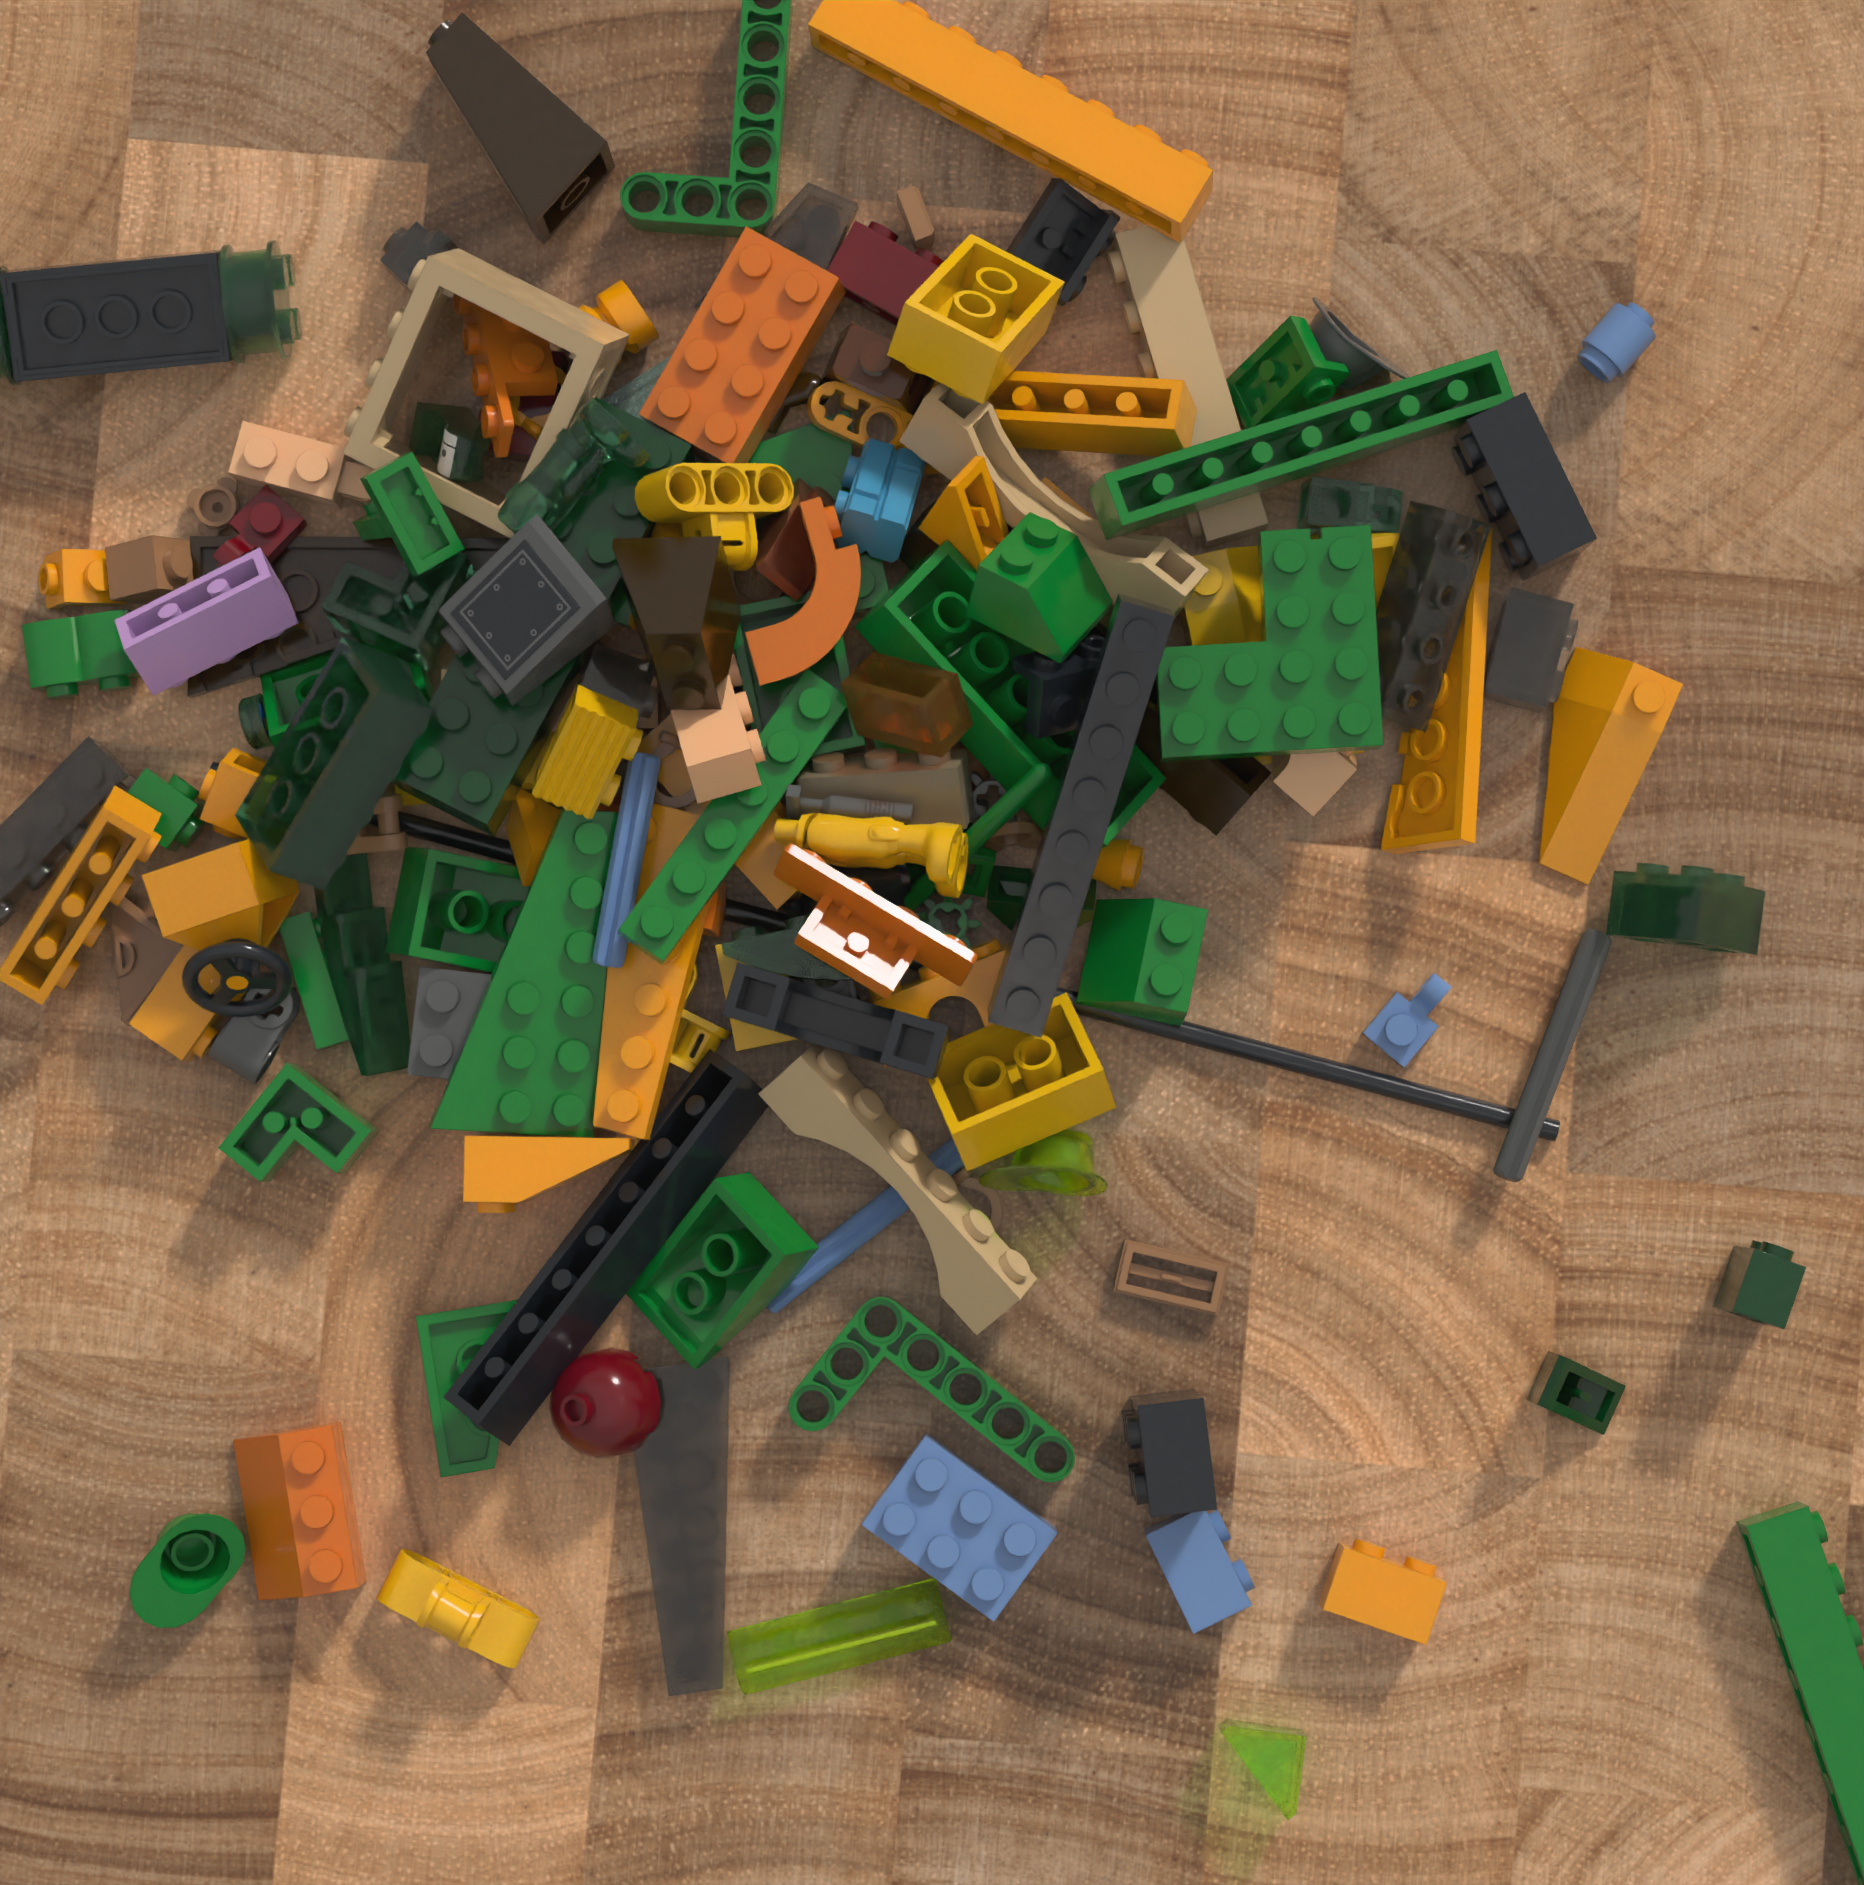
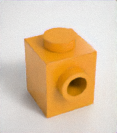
(227, 789)

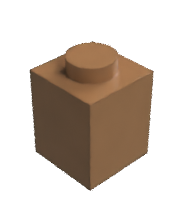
(148, 568)

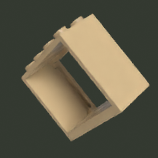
(592, 344)

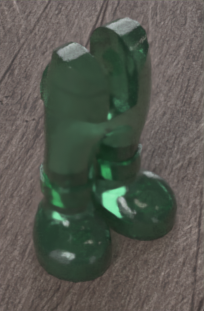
(569, 467)

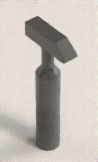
(846, 806)

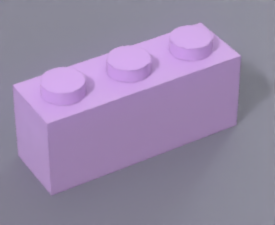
(206, 622)

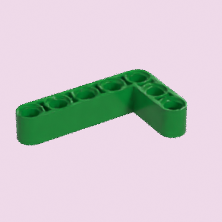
(747, 131)
(935, 1380)

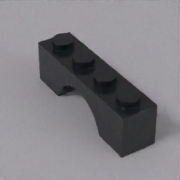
(836, 1021)

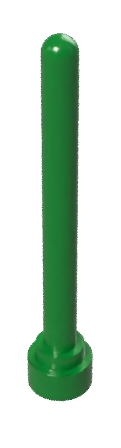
(988, 825)

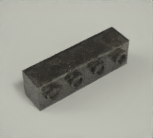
(1424, 608)
(55, 820)

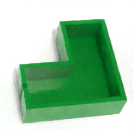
(1309, 679)

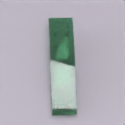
(362, 974)

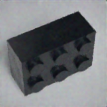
(1522, 487)
(1171, 1451)

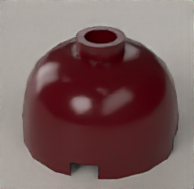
(605, 1403)

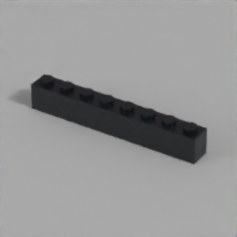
(1080, 815)
(608, 1248)

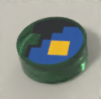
(254, 721)

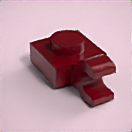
(261, 523)

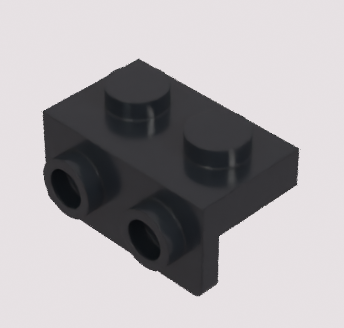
(1064, 236)
(1056, 688)

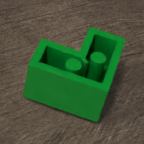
(292, 1113)

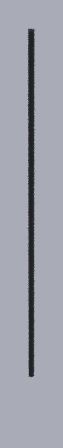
(1188, 1032)

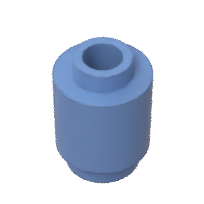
(1616, 341)

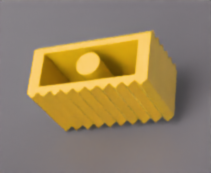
(586, 753)

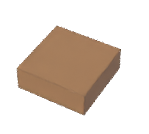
(915, 217)

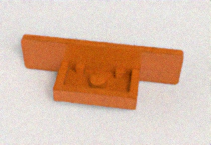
(505, 364)
(864, 931)

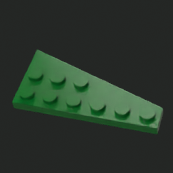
(541, 1016)

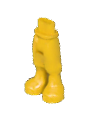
(882, 845)

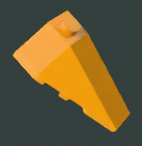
(1596, 755)

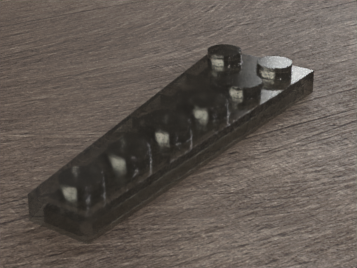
(685, 1520)

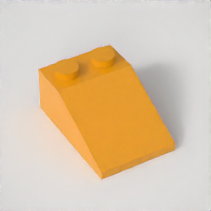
(522, 1168)

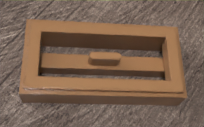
(1126, 1267)

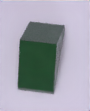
(1576, 1392)

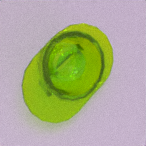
(1053, 1165)

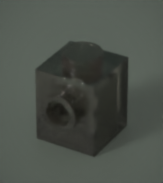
(409, 246)

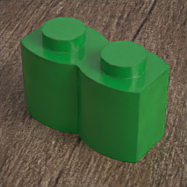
(76, 654)

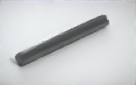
(1552, 1055)

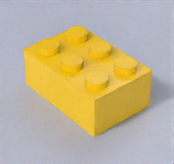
(975, 318)
(1017, 1088)

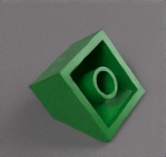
(1039, 589)
(1142, 958)

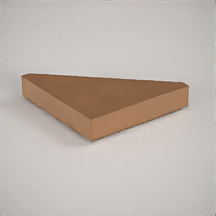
(138, 954)

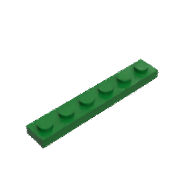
(733, 820)

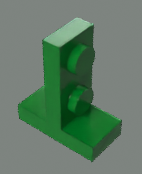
(408, 512)

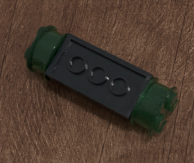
(146, 313)

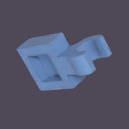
(1403, 1024)

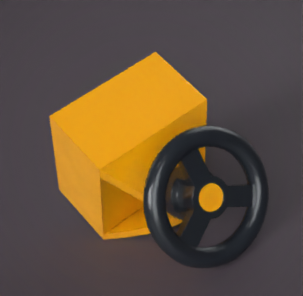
(229, 913)

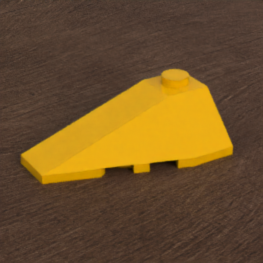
(1226, 602)

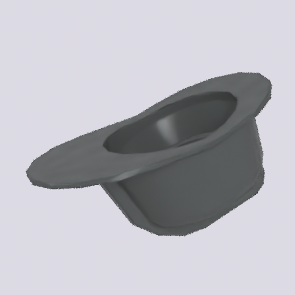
(1342, 346)

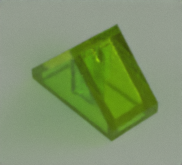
(1272, 1756)

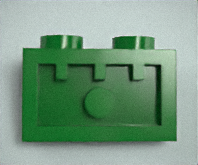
(1284, 376)

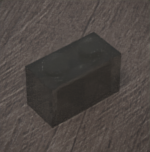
(1528, 649)

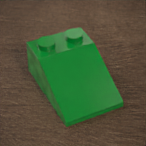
(454, 908)
(721, 1267)

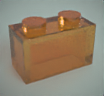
(907, 704)

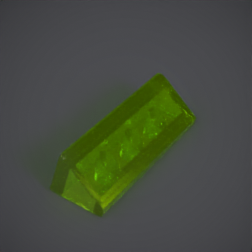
(839, 1636)

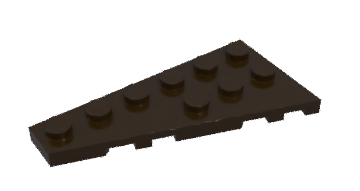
(307, 574)

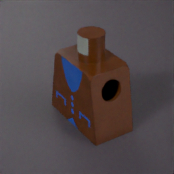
(863, 363)

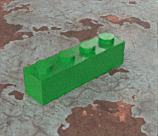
(311, 972)

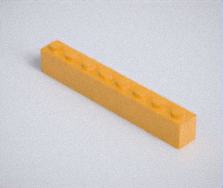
(1017, 110)

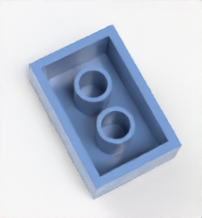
(959, 1526)

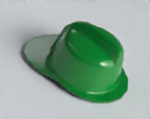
(186, 1569)

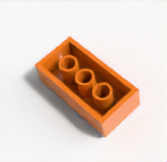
(743, 349)

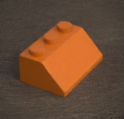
(300, 1512)

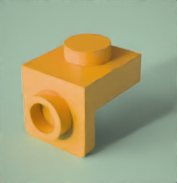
(75, 579)

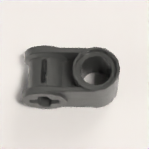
(252, 1042)

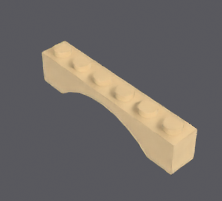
(955, 429)
(973, 1264)

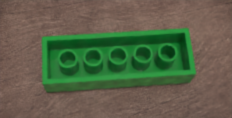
(928, 625)

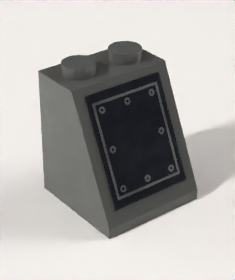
(525, 613)

